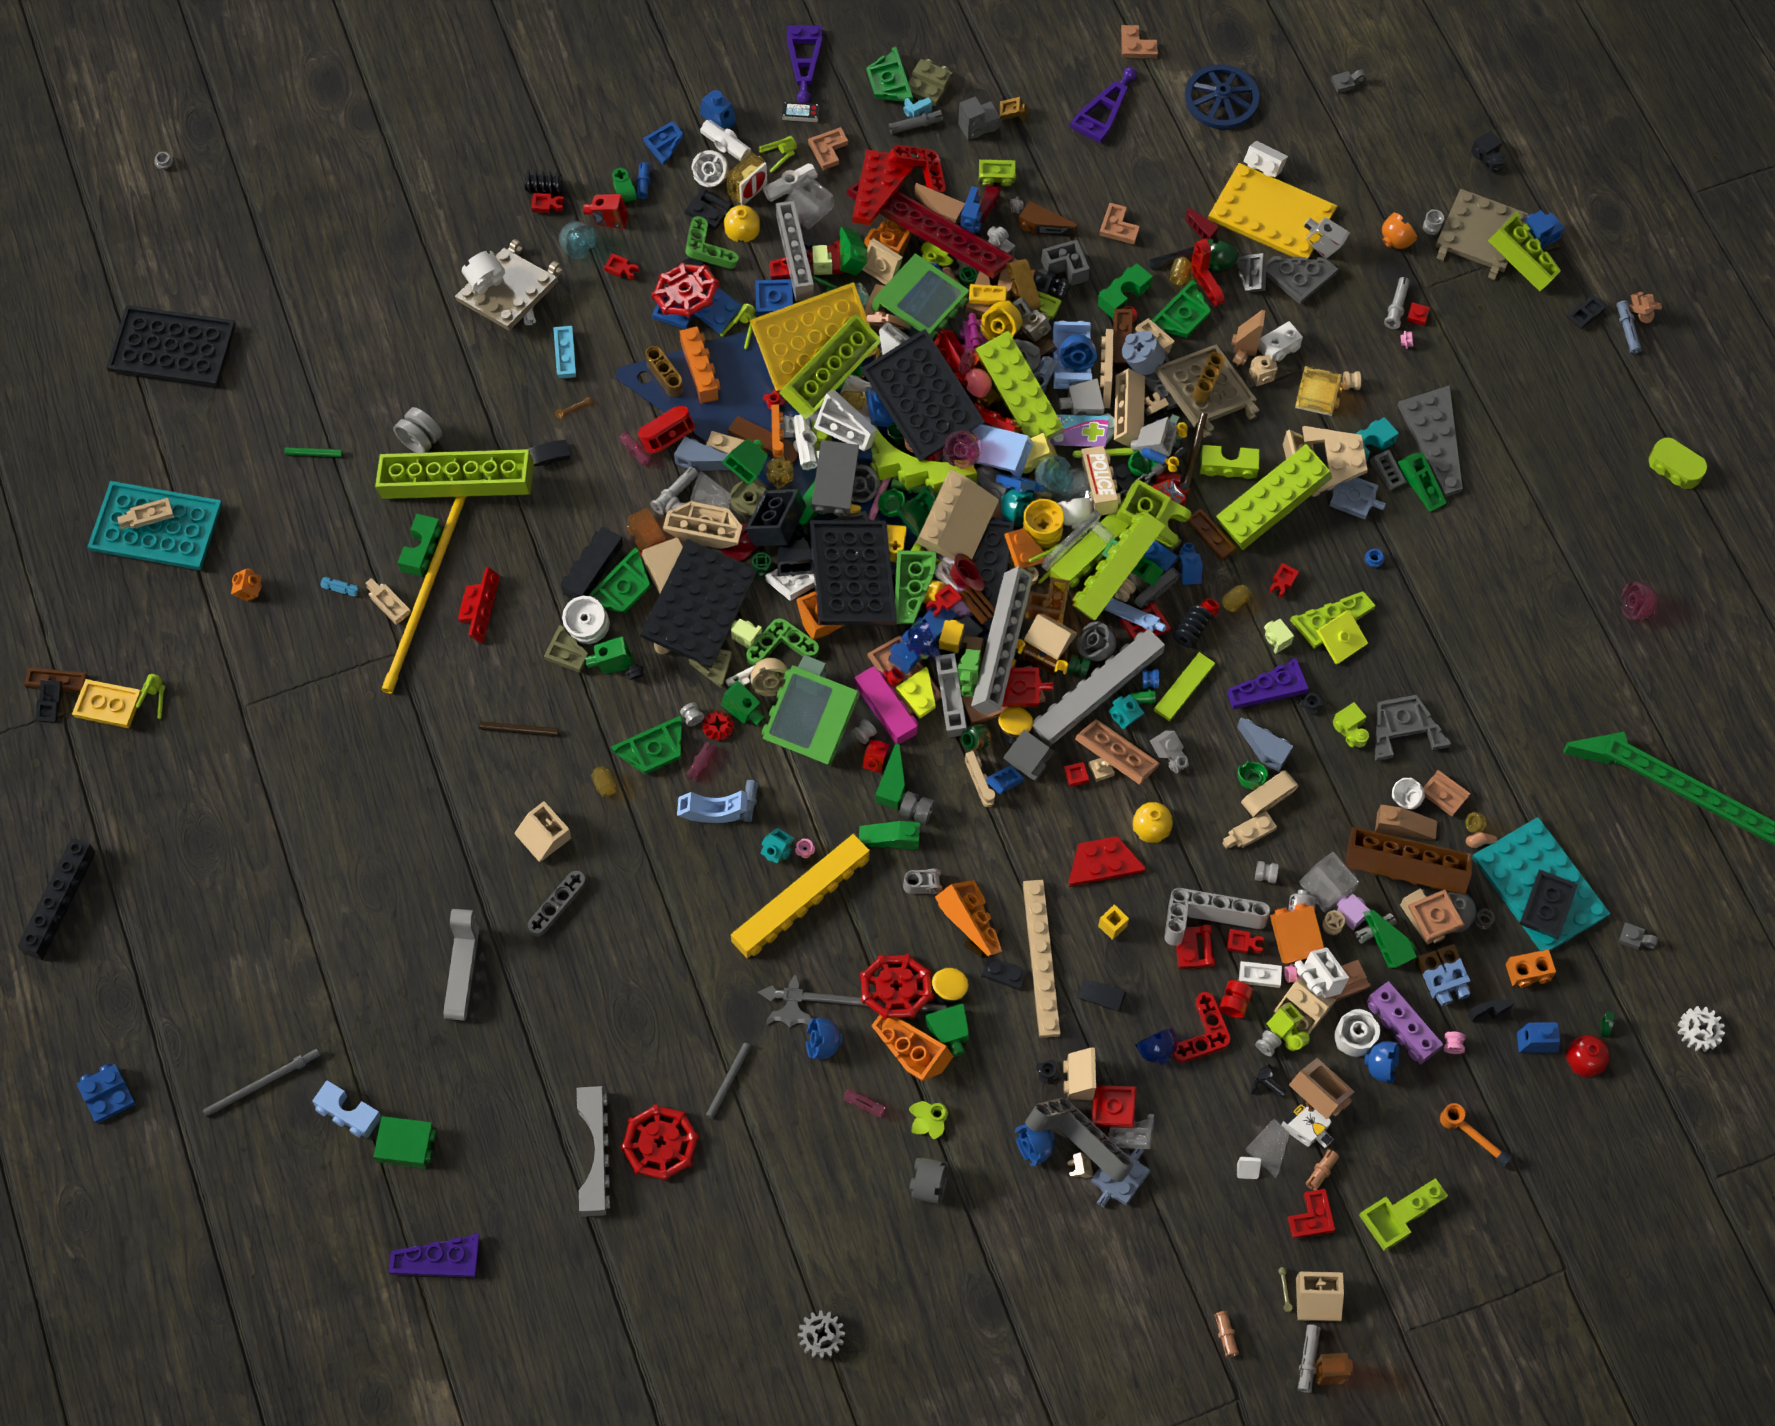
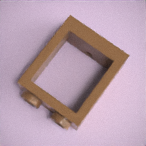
(1322, 1089)

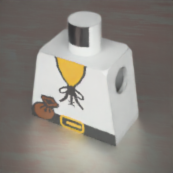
(1308, 1125)

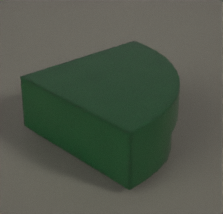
(1607, 1024)

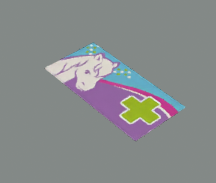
(1082, 431)

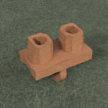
(1644, 306)

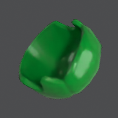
(1139, 465)
(890, 502)
(1252, 775)

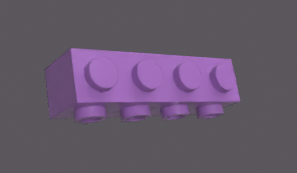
(1404, 1023)

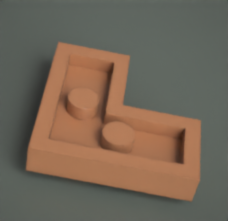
(1134, 47)
(824, 146)
(1115, 228)

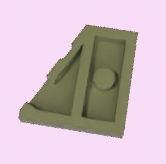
(565, 651)
(719, 670)

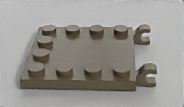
(1470, 227)
(518, 293)
(1227, 395)

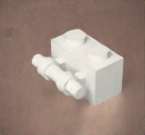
(1322, 973)

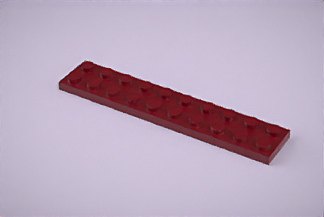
(942, 233)

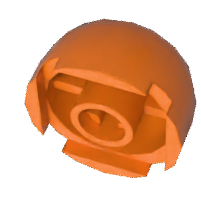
(1397, 232)

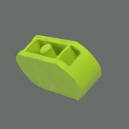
(1677, 463)

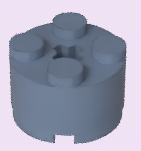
(1143, 352)

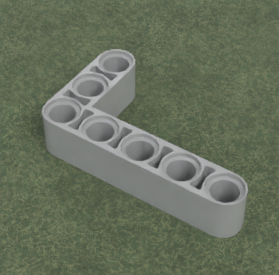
(1211, 907)
(465, 932)

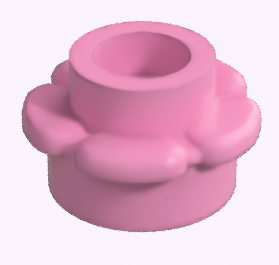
(1406, 339)
(804, 843)
(1290, 973)

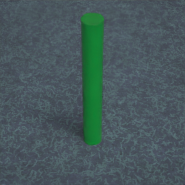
(313, 452)

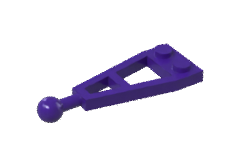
(804, 35)
(1091, 127)

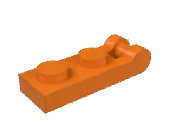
(777, 432)

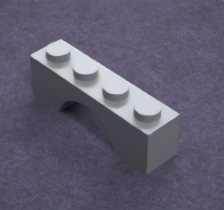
(951, 695)

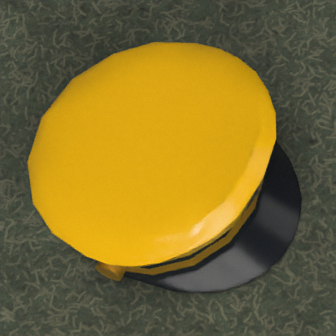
(1013, 722)
(949, 986)

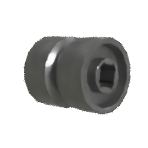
(915, 807)

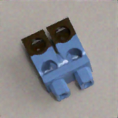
(1444, 974)

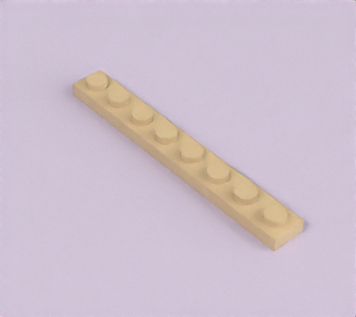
(1041, 959)

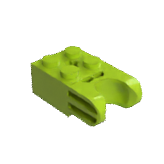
(1157, 505)

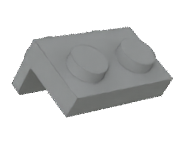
(987, 480)

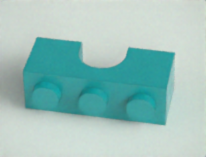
(1379, 434)

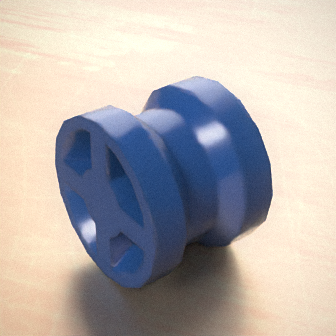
(1150, 679)

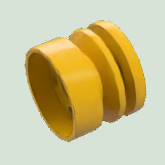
(1044, 522)

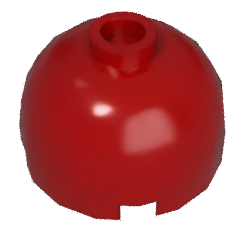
(1587, 1056)

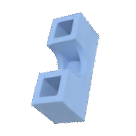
(360, 1120)

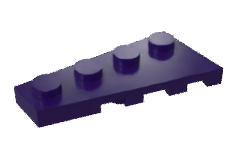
(1278, 684)
(445, 1259)

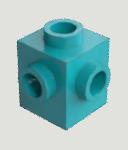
(1125, 711)
(777, 846)

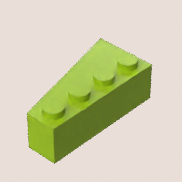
(1524, 252)

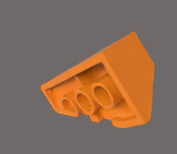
(891, 236)
(808, 612)
(965, 908)
(914, 1049)

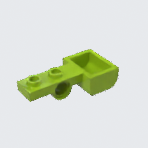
(1389, 1221)

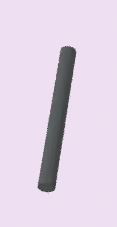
(728, 1080)

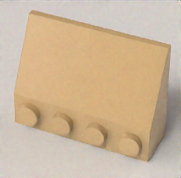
(957, 517)

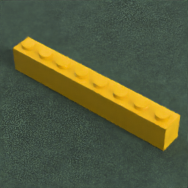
(800, 896)

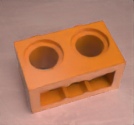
(1528, 964)

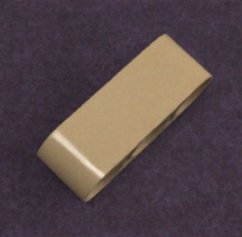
(1270, 793)

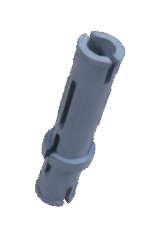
(1626, 320)

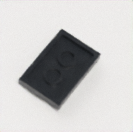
(1548, 904)

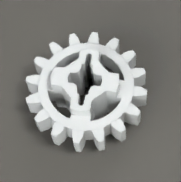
(1701, 1038)

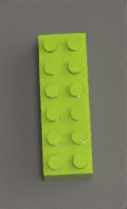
(830, 366)
(1019, 387)
(1274, 496)
(1118, 565)

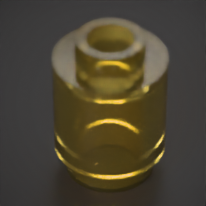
(1180, 271)
(855, 399)
(1236, 598)
(603, 781)

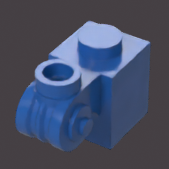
(1190, 565)

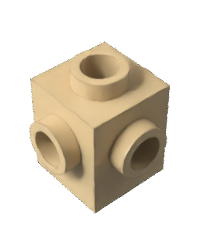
(1263, 370)

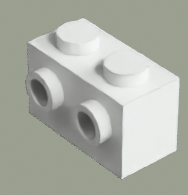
(1265, 159)
(1280, 342)

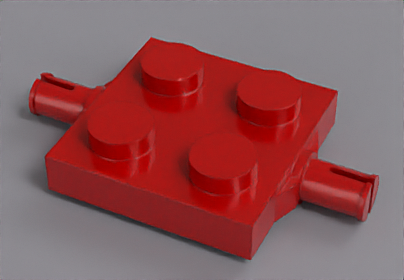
(1024, 688)

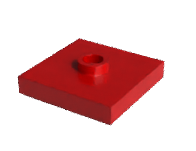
(1114, 1106)

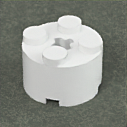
(483, 271)
(1367, 1029)

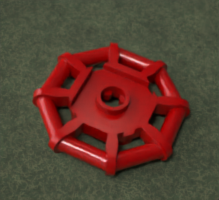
(677, 280)
(900, 976)
(649, 1148)

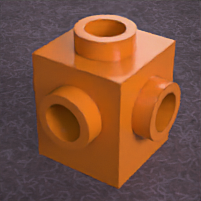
(246, 584)

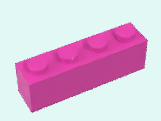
(886, 705)

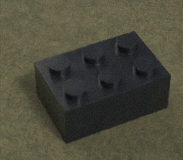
(776, 517)

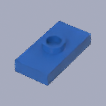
(1005, 779)

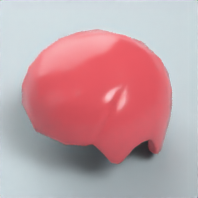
(978, 382)

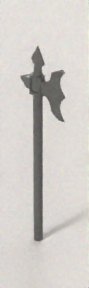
(792, 1014)

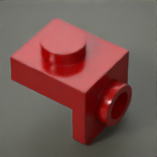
(875, 755)

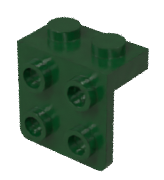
(917, 510)

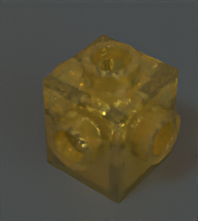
(779, 471)

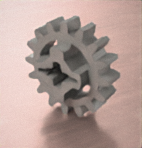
(813, 1332)

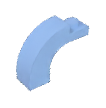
(712, 810)

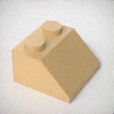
(1080, 1075)

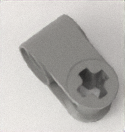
(924, 880)

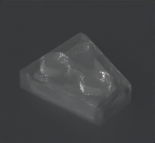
(709, 492)
(1137, 1137)
(1270, 1147)

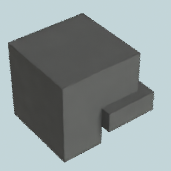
(1029, 755)

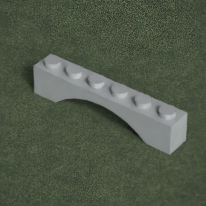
(593, 1192)

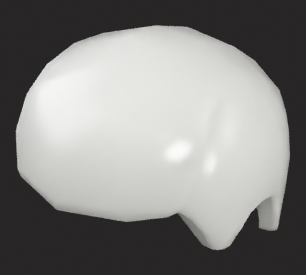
(1408, 793)

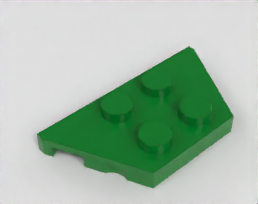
(889, 78)
(1183, 312)
(623, 585)
(653, 747)

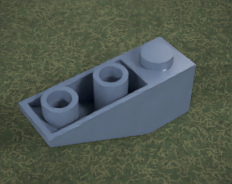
(699, 456)
(1268, 748)

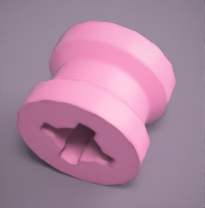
(1454, 1042)

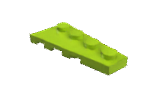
(1312, 620)

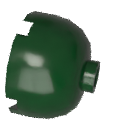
(1222, 256)

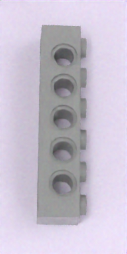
(794, 250)

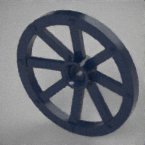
(1222, 95)

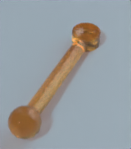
(558, 413)

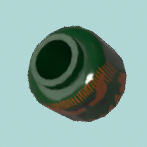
(976, 737)

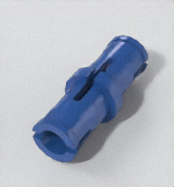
(643, 180)

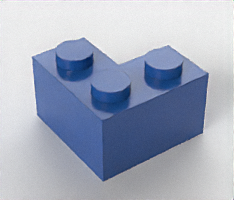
(1544, 227)

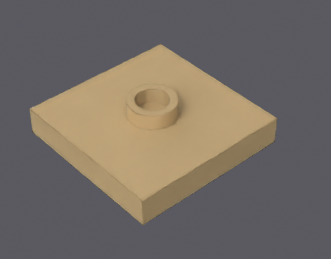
(881, 262)

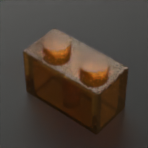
(645, 529)
(1333, 1368)

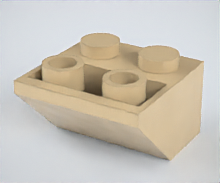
(542, 832)
(1310, 1006)
(1319, 1296)

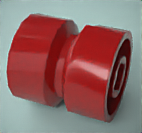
(1235, 1001)

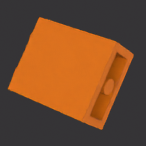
(1296, 932)

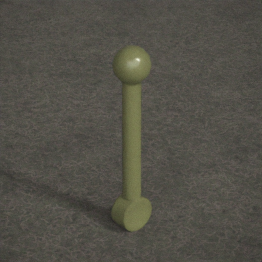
(1287, 1307)

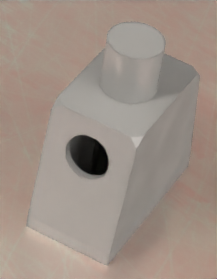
(1084, 399)

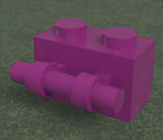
(971, 333)

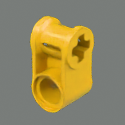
(896, 540)

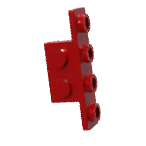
(478, 604)

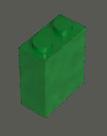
(404, 1142)

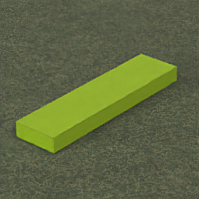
(1184, 686)

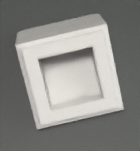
(788, 427)
(1248, 1167)

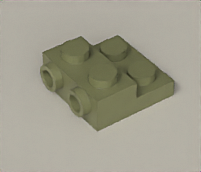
(929, 81)

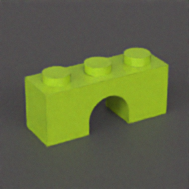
(1214, 463)

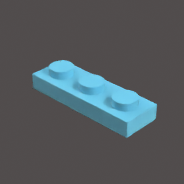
(564, 352)

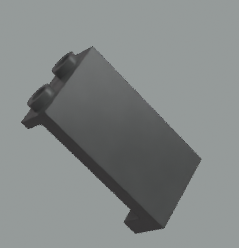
(835, 478)

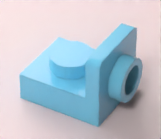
(919, 107)

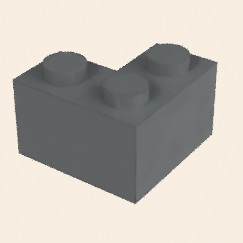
(977, 118)
(1066, 258)

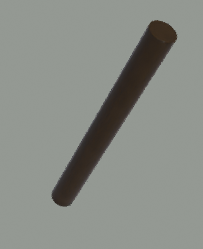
(1195, 448)
(518, 728)

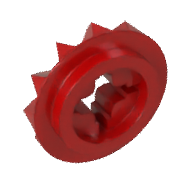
(725, 729)

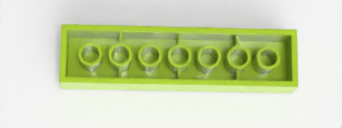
(454, 474)

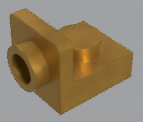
(1013, 108)
(989, 400)

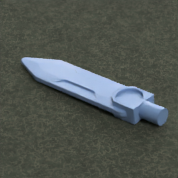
(1135, 615)

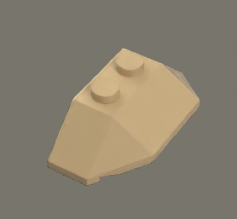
(703, 524)

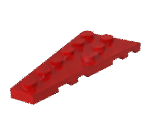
(877, 184)

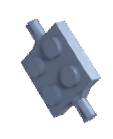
(1356, 497)
(1123, 1190)

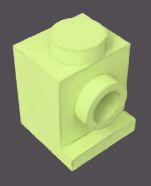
(821, 260)
(745, 632)
(1278, 635)

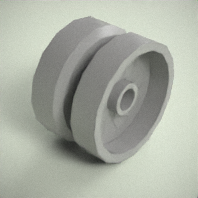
(417, 431)

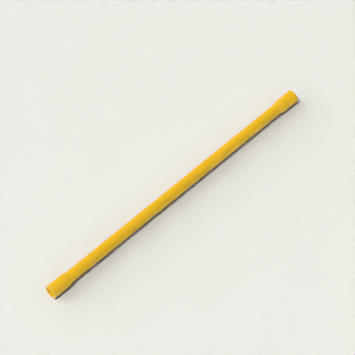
(392, 676)

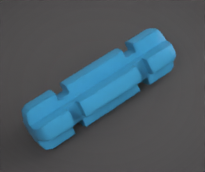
(339, 586)

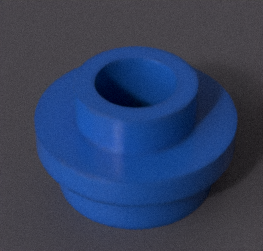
(1376, 553)

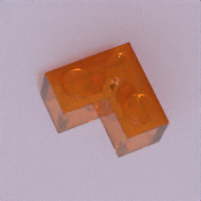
(1050, 604)

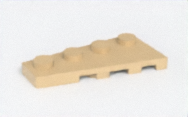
(1106, 367)

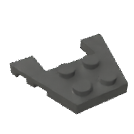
(1403, 718)

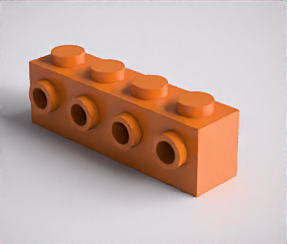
(699, 365)

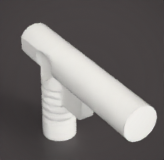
(742, 676)

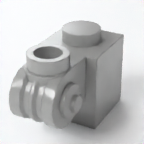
(998, 238)
(1169, 746)

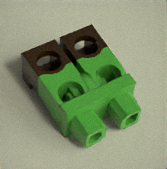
(970, 664)

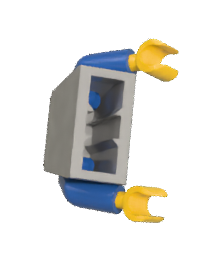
(1157, 440)

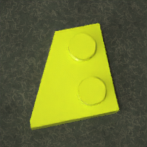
(918, 693)

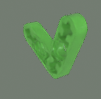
(703, 249)
(781, 636)

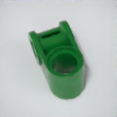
(623, 185)

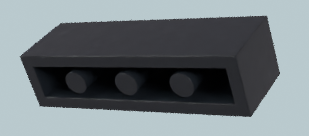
(592, 564)

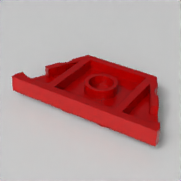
(1103, 861)

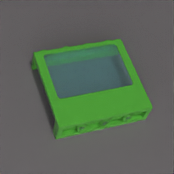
(922, 296)
(810, 715)

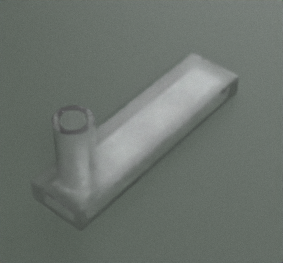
(1090, 523)

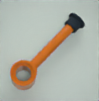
(1501, 1156)

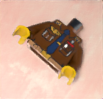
(1042, 660)

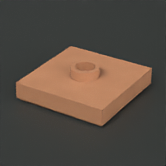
(1436, 915)

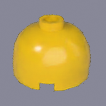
(742, 223)
(1152, 822)

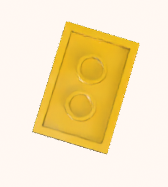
(107, 703)

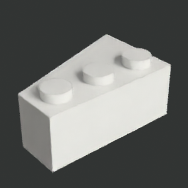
(844, 422)

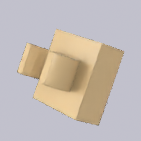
(1156, 405)
(1101, 769)
(1082, 1165)

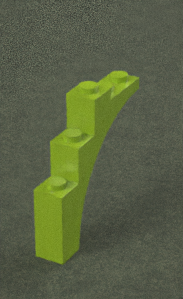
(892, 462)

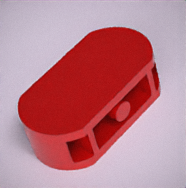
(666, 429)

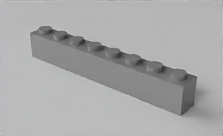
(1002, 641)
(1098, 687)

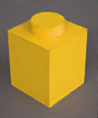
(951, 636)
(1113, 922)

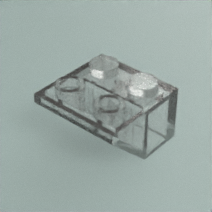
(810, 200)
(1329, 882)

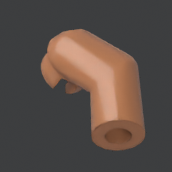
(1480, 839)

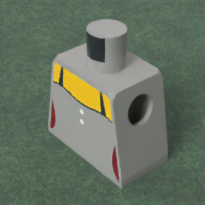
(1325, 236)

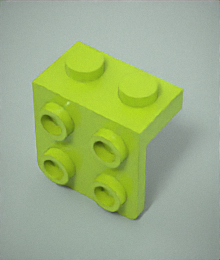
(997, 172)

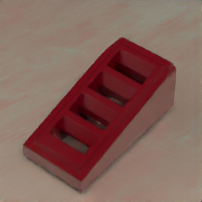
(989, 200)
(1201, 225)

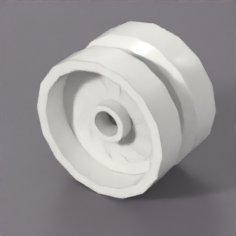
(586, 620)

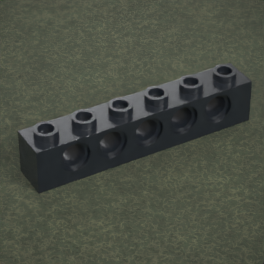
(56, 899)

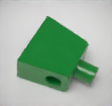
(746, 460)
(611, 656)
(742, 704)
(949, 1028)

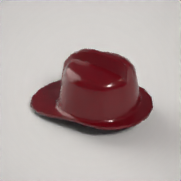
(743, 549)
(965, 573)

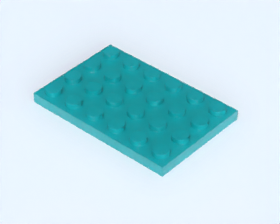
(173, 541)
(1512, 869)

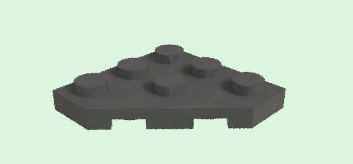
(1300, 275)

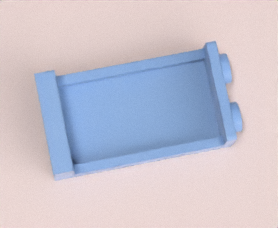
(1062, 377)
(1003, 449)

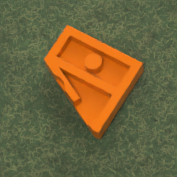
(1023, 548)

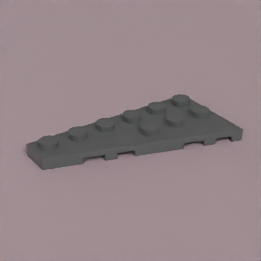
(1433, 429)

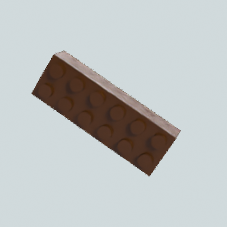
(1408, 860)

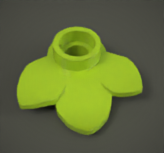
(935, 255)
(926, 1121)

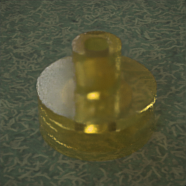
(1475, 822)

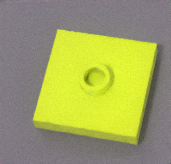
(1342, 636)

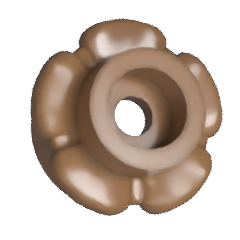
(1240, 357)

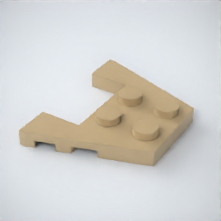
(1343, 452)

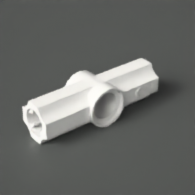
(725, 140)
(782, 186)
(805, 442)

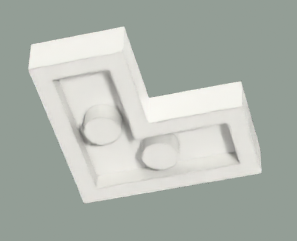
(791, 586)

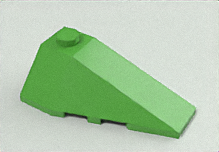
(913, 579)

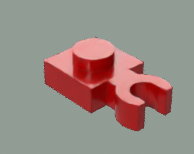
(544, 203)
(618, 266)
(1283, 579)
(946, 599)
(1240, 942)

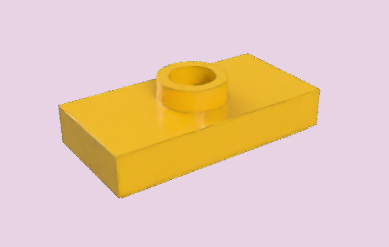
(987, 294)

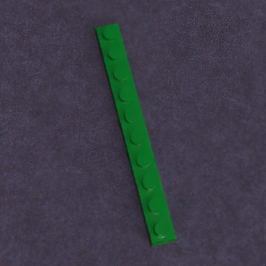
(1691, 789)

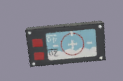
(800, 111)

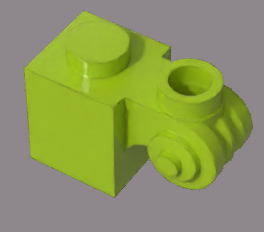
(1348, 722)
(1285, 1024)

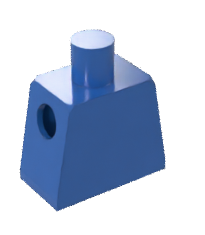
(718, 109)
(1541, 1038)

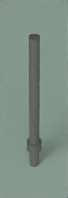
(299, 1062)

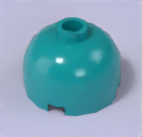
(1014, 505)

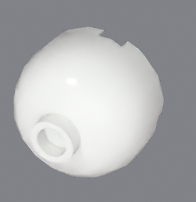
(710, 168)
(1076, 511)

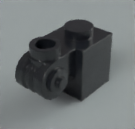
(1487, 151)
(1047, 281)

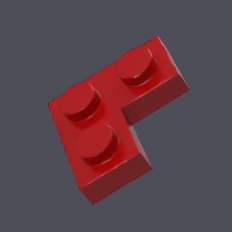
(1318, 1218)

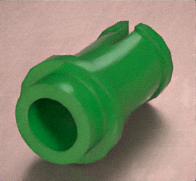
(1144, 697)

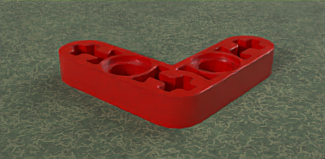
(902, 155)
(1199, 267)
(1211, 1032)

